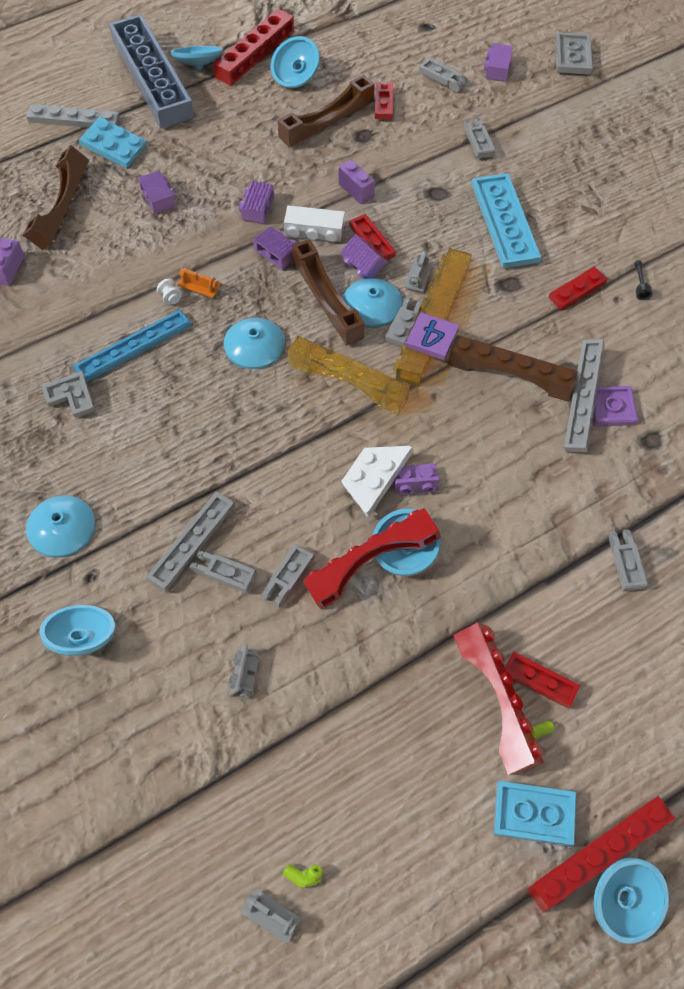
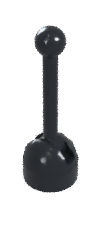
(646, 288)

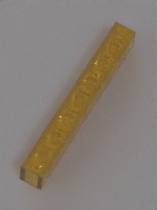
(439, 304)

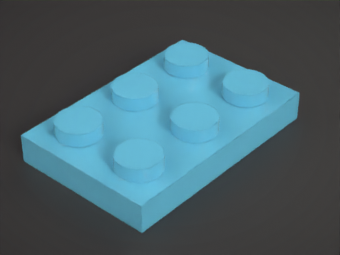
(113, 142)
(535, 813)

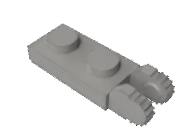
(443, 74)
(479, 139)
(402, 323)
(627, 562)
(224, 571)
(288, 573)

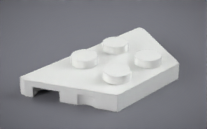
(374, 474)

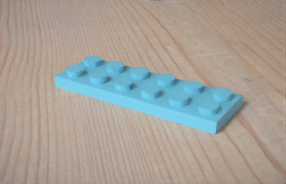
(505, 221)

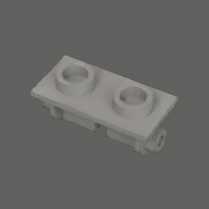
(419, 273)
(240, 680)
(271, 916)

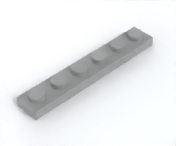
(584, 396)

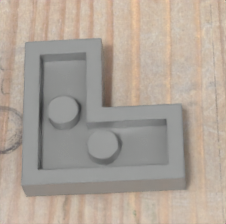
(73, 389)

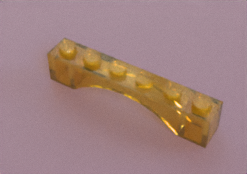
(383, 389)

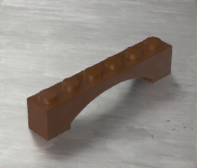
(297, 128)
(71, 168)
(344, 319)
(552, 378)

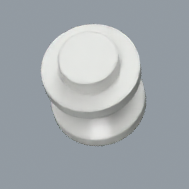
(169, 291)

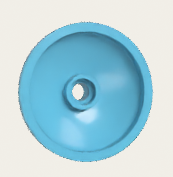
(197, 55)
(292, 55)
(374, 301)
(254, 343)
(63, 536)
(403, 561)
(77, 630)
(640, 907)

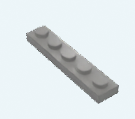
(69, 116)
(190, 541)

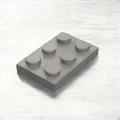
(573, 53)

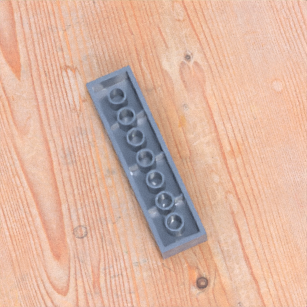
(151, 71)

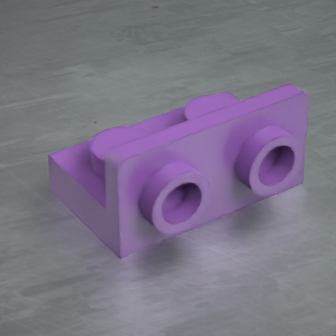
(417, 479)

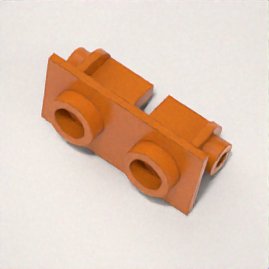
(198, 283)

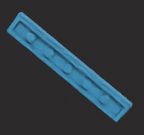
(133, 345)

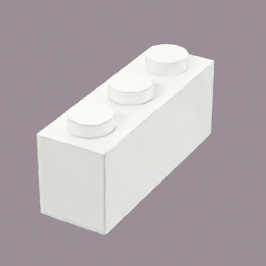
(314, 223)

